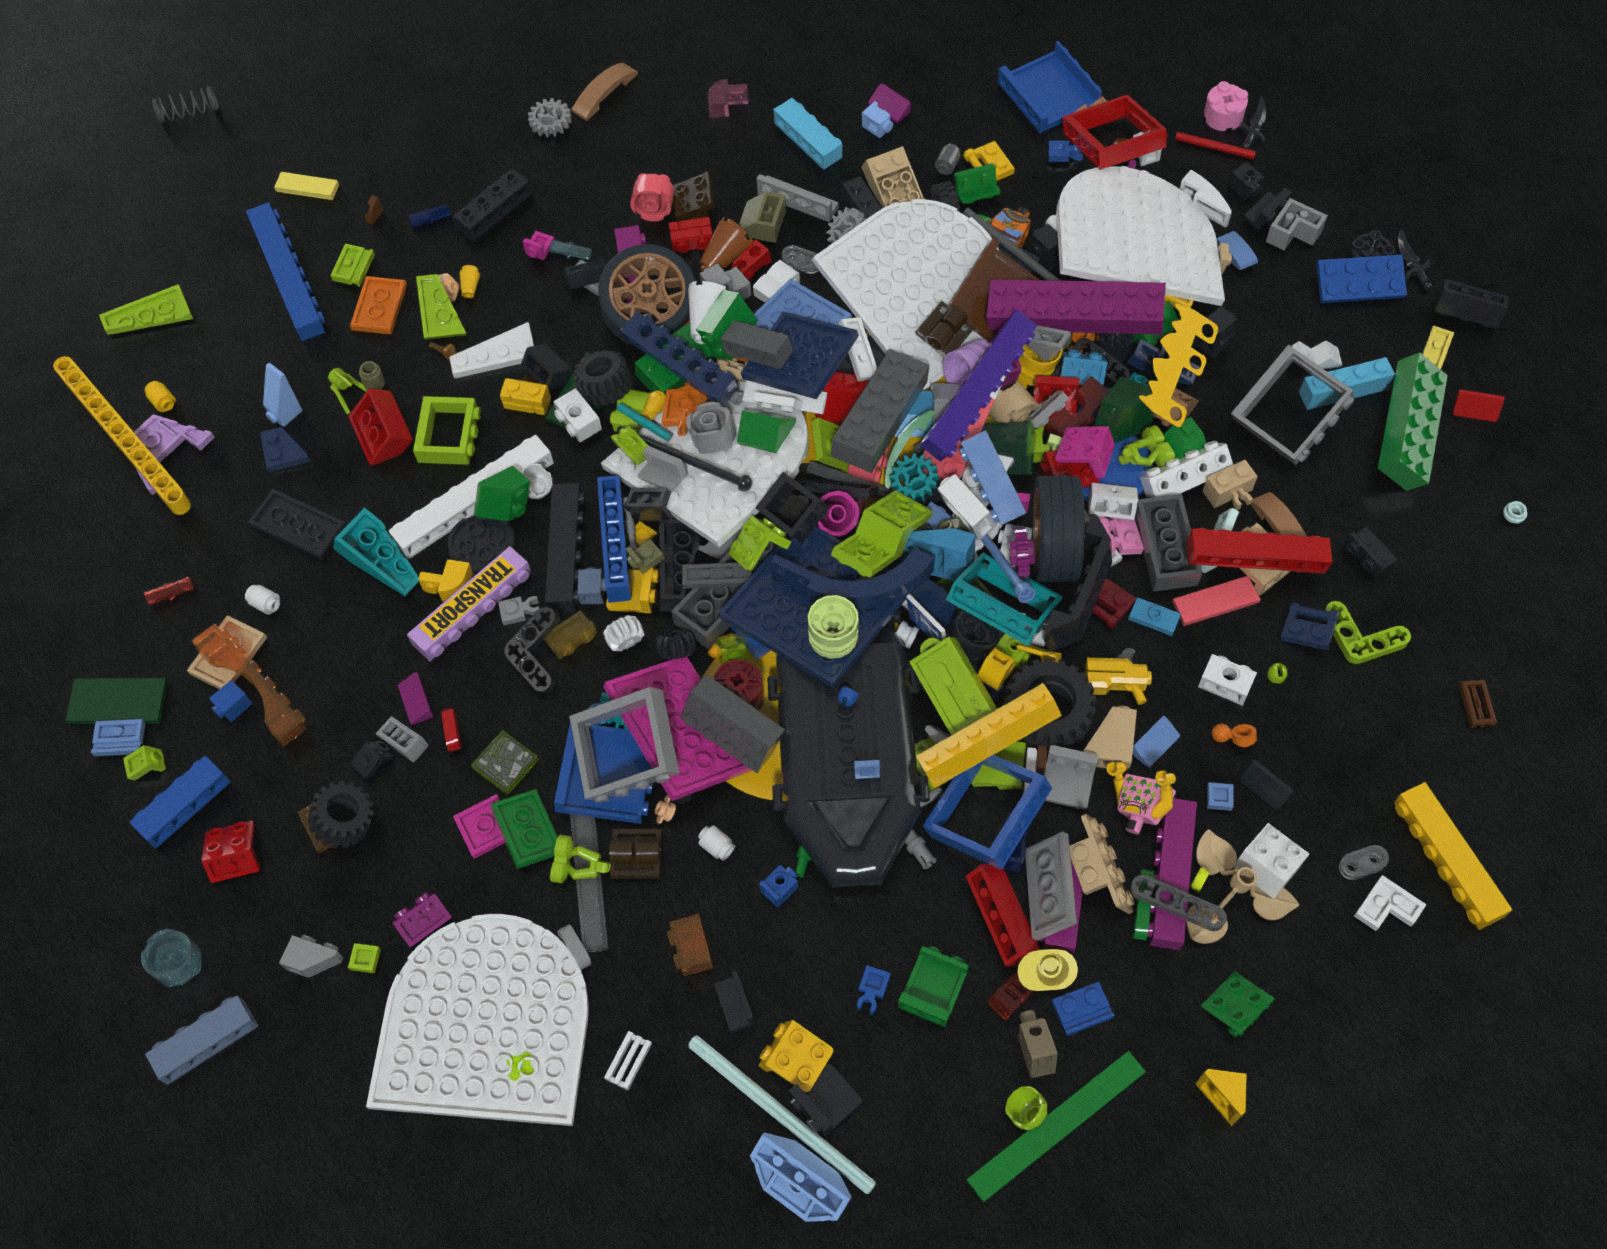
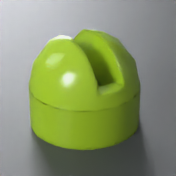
(1272, 673)

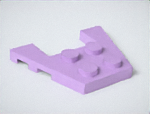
(164, 435)

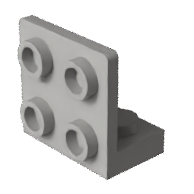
(1070, 776)

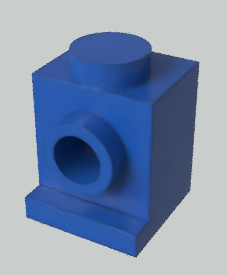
(779, 893)

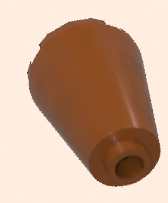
(725, 245)

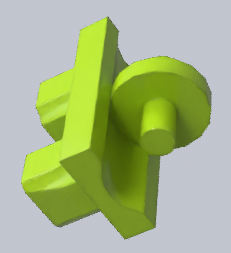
(630, 444)

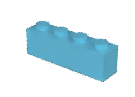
(808, 133)
(1361, 378)

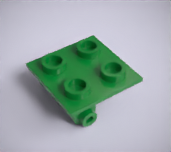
(1237, 1003)

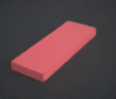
(1216, 600)

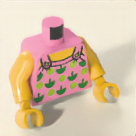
(1142, 798)

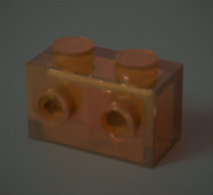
(690, 945)

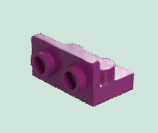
(421, 918)

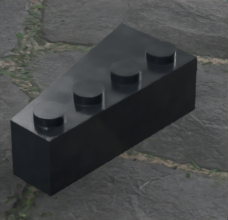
(679, 547)

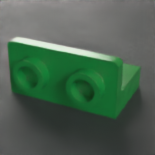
(976, 183)

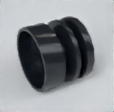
(974, 636)

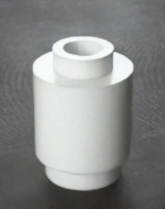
(262, 599)
(716, 842)

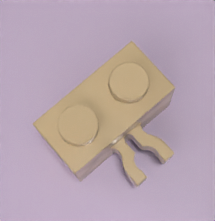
(1230, 485)

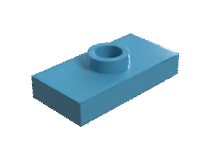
(1154, 616)

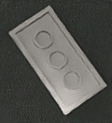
(1050, 886)

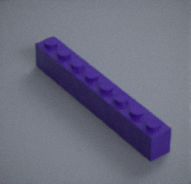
(978, 386)

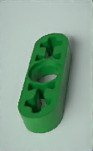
(1142, 911)

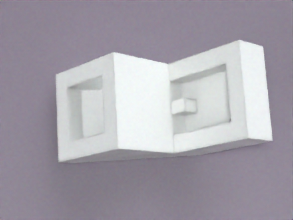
(1324, 354)

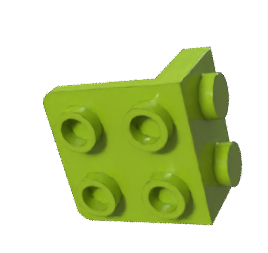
(754, 539)

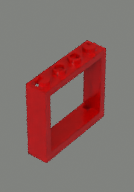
(1077, 123)

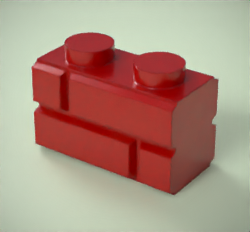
(690, 234)

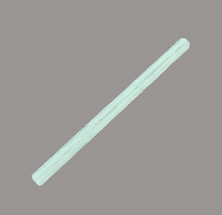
(782, 1115)

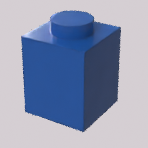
(230, 701)

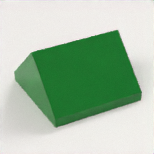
(763, 430)

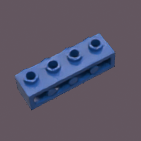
(179, 802)

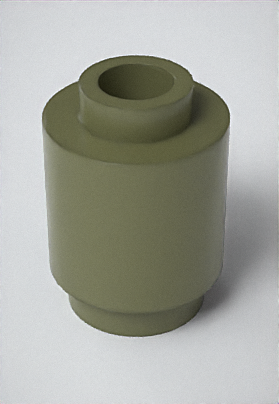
(371, 375)

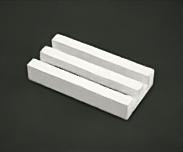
(613, 1067)

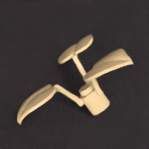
(1220, 856)

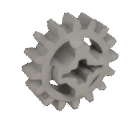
(549, 117)
(844, 223)

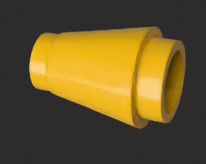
(469, 279)
(654, 405)

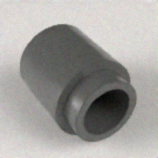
(947, 159)

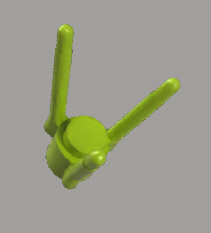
(341, 381)

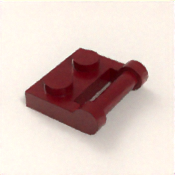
(1115, 600)

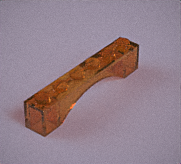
(220, 652)

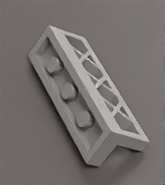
(799, 198)

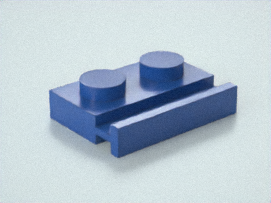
(1082, 1009)

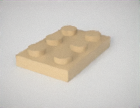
(241, 634)

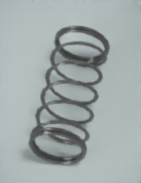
(159, 109)

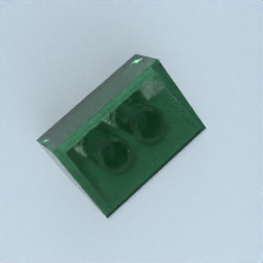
(1014, 441)

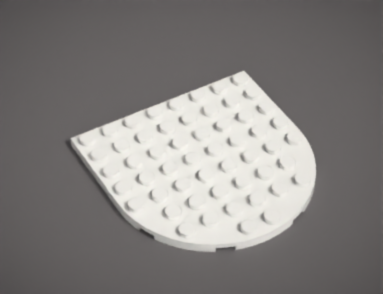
(1137, 229)
(901, 268)
(711, 503)
(468, 1006)

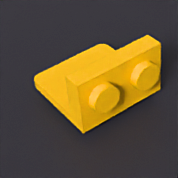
(642, 592)
(796, 1055)

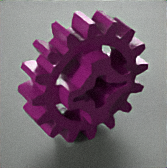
(1021, 552)

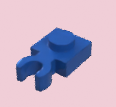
(874, 986)

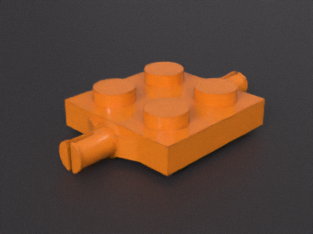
(679, 405)

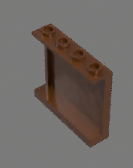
(974, 291)

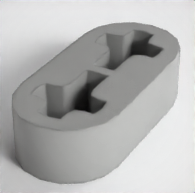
(572, 942)

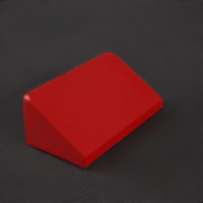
(1477, 405)

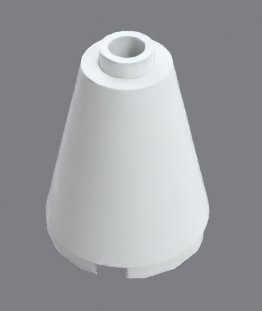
(700, 301)

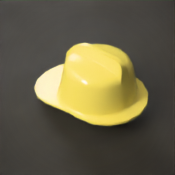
(1047, 970)

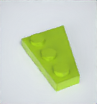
(437, 311)

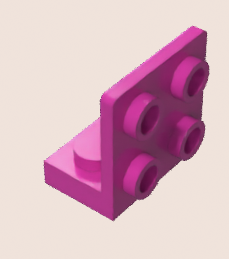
(1087, 445)

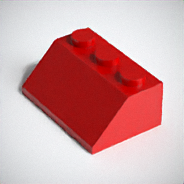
(842, 395)
(380, 426)

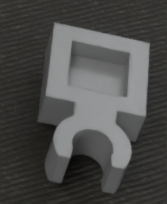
(514, 609)

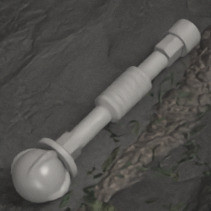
(630, 527)

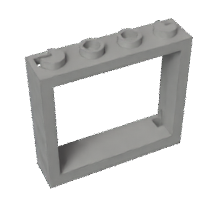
(1265, 383)
(668, 766)

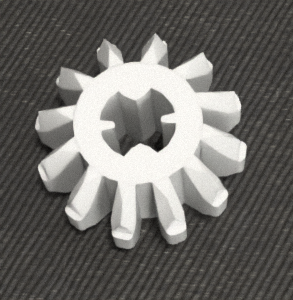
(623, 633)

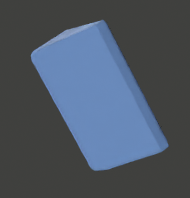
(1155, 742)

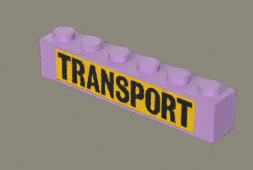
(469, 603)

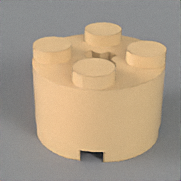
(1013, 405)

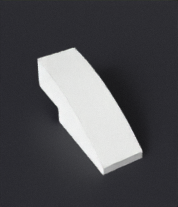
(1206, 197)

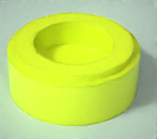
(1200, 879)

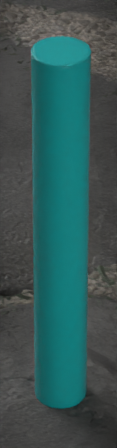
(644, 422)

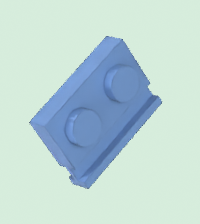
(117, 737)

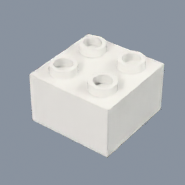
(1272, 859)

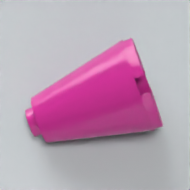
(841, 515)

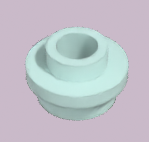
(1518, 508)

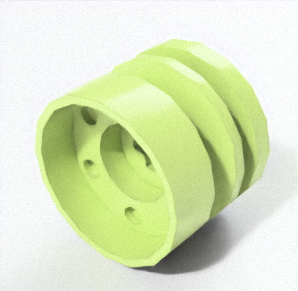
(833, 626)

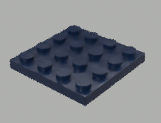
(815, 356)

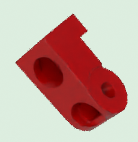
(752, 259)

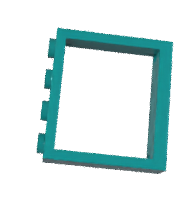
(995, 612)

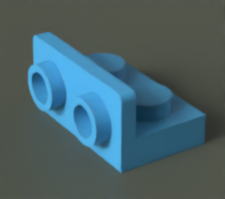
(1083, 366)

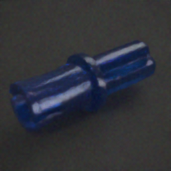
(429, 215)

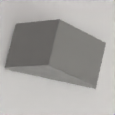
(1048, 341)

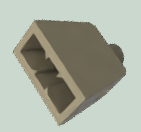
(1037, 1045)

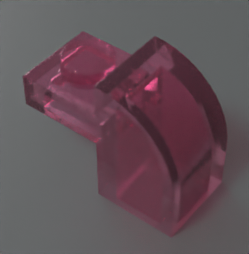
(723, 95)

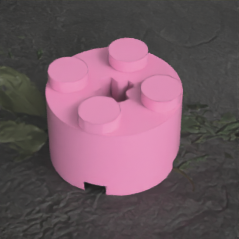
(1225, 106)

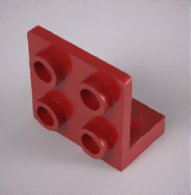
(1049, 385)
(230, 852)

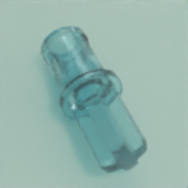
(570, 249)

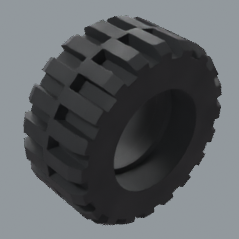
(1068, 684)

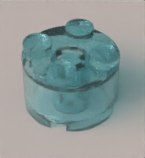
(171, 957)

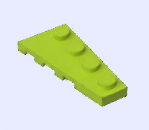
(154, 310)

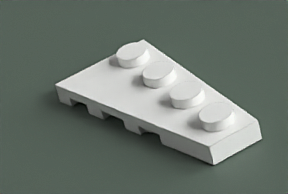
(494, 353)

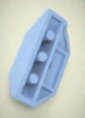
(799, 1179)

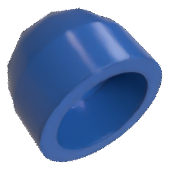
(848, 695)

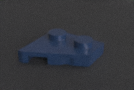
(281, 450)

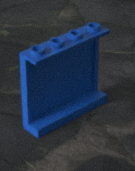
(1049, 88)
(615, 759)

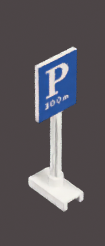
(924, 619)

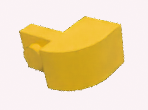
(454, 577)
(996, 669)

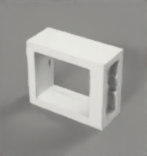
(966, 506)

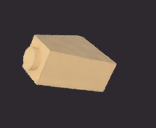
(1114, 738)

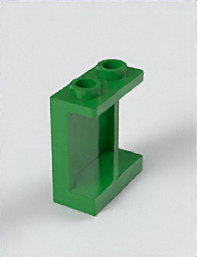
(934, 985)

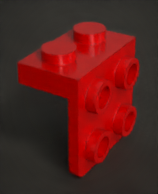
(1050, 467)

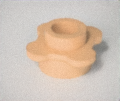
(665, 810)

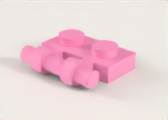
(1125, 535)

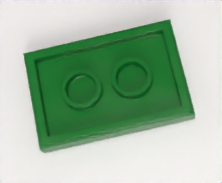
(525, 828)

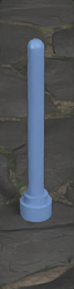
(1023, 590)

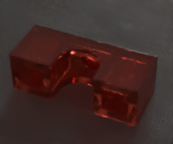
(1090, 399)

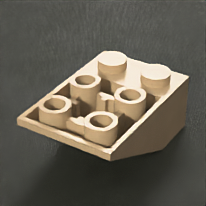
(892, 178)

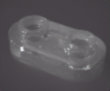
(801, 260)
(1361, 862)

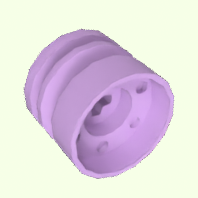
(961, 361)

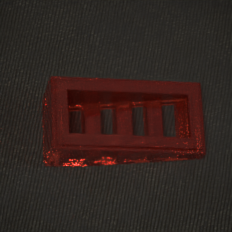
(1003, 1003)

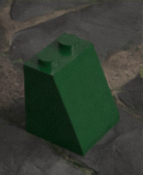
(1124, 410)

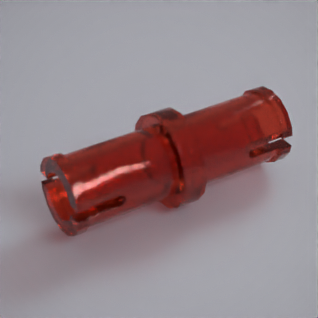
(169, 590)

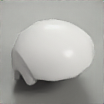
(539, 480)

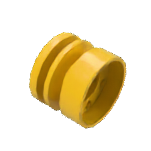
(1034, 365)

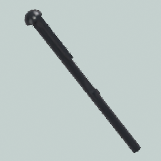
(744, 483)

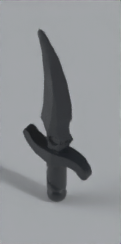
(1255, 125)
(1413, 262)

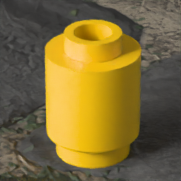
(159, 396)

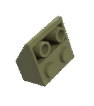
(764, 216)

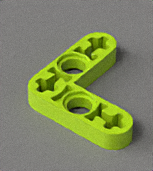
(1358, 642)

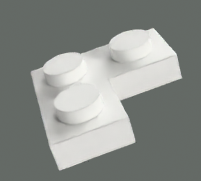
(1387, 898)

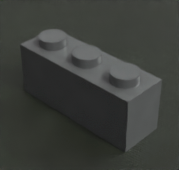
(757, 344)

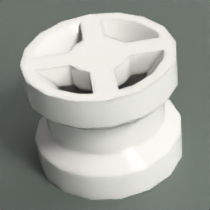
(907, 634)

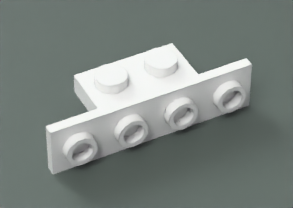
(771, 397)

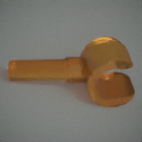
(448, 351)

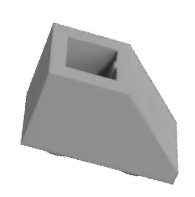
(308, 958)

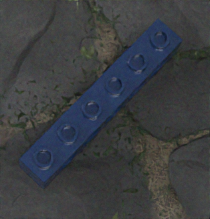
(640, 326)

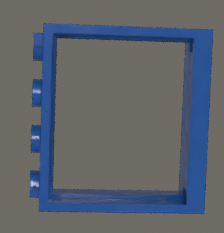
(1014, 826)

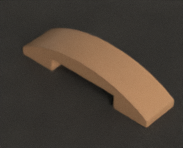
(600, 87)
(1277, 515)

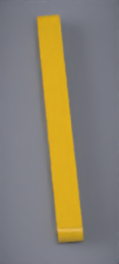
(122, 436)

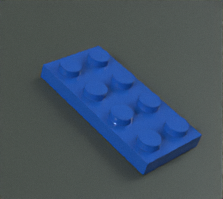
(1361, 278)

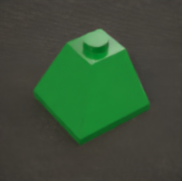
(1185, 438)

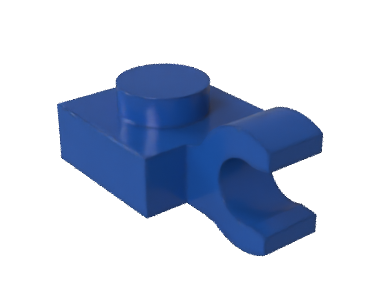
(1061, 151)

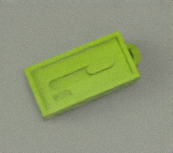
(952, 683)

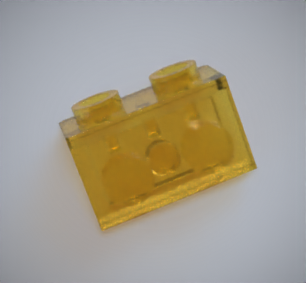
(570, 634)

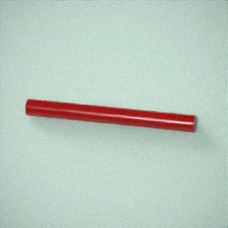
(1215, 145)

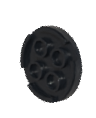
(479, 541)

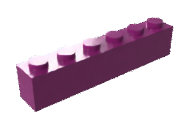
(1173, 869)

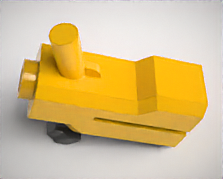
(1118, 674)

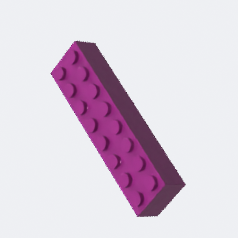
(1080, 305)

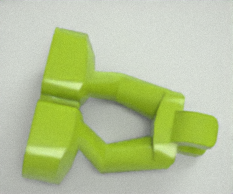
(1154, 441)
(562, 867)

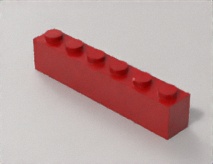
(1259, 550)

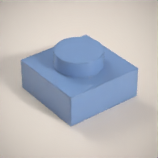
(1220, 796)

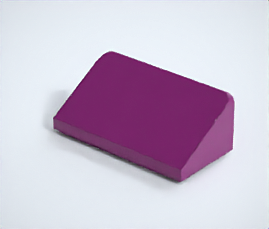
(892, 102)
(415, 699)

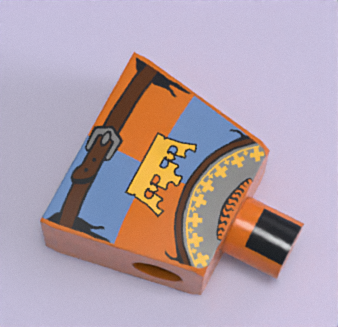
(1013, 225)

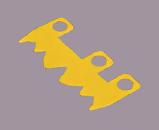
(1169, 370)

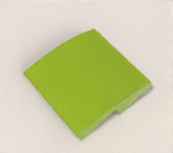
(990, 777)

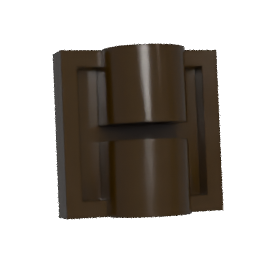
(694, 197)
(945, 328)
(635, 853)

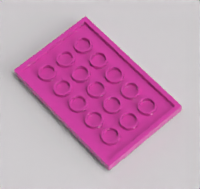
(698, 759)

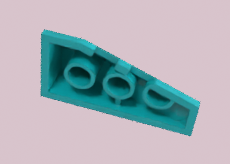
(375, 552)

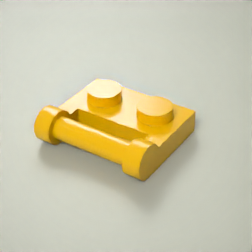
(990, 154)

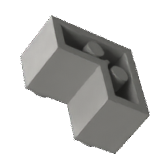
(1298, 222)
(731, 279)

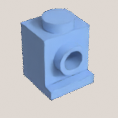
(876, 120)

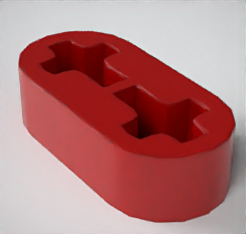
(451, 729)

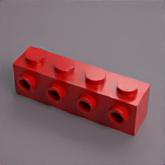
(1002, 913)

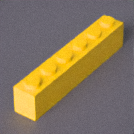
(989, 735)
(1452, 856)

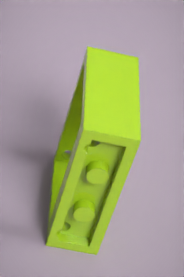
(446, 455)

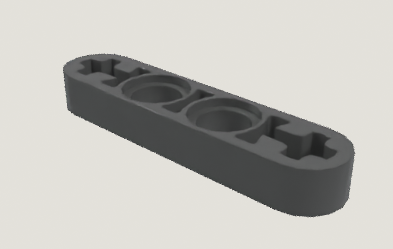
(1176, 907)

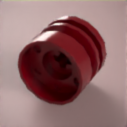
(742, 680)

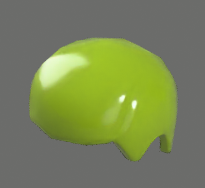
(1026, 1108)

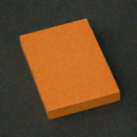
(378, 305)

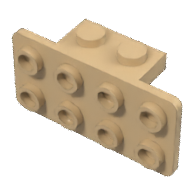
(1096, 865)

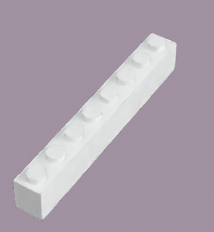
(458, 503)

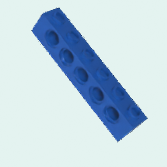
(613, 539)

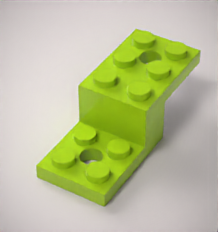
(882, 534)

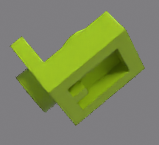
(143, 761)

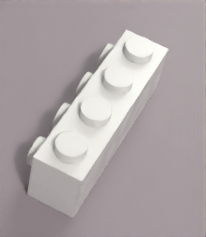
(1187, 472)

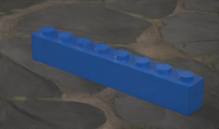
(285, 272)

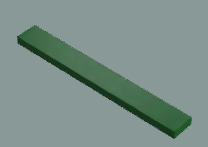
(1055, 1126)

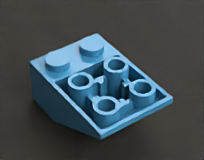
(951, 548)

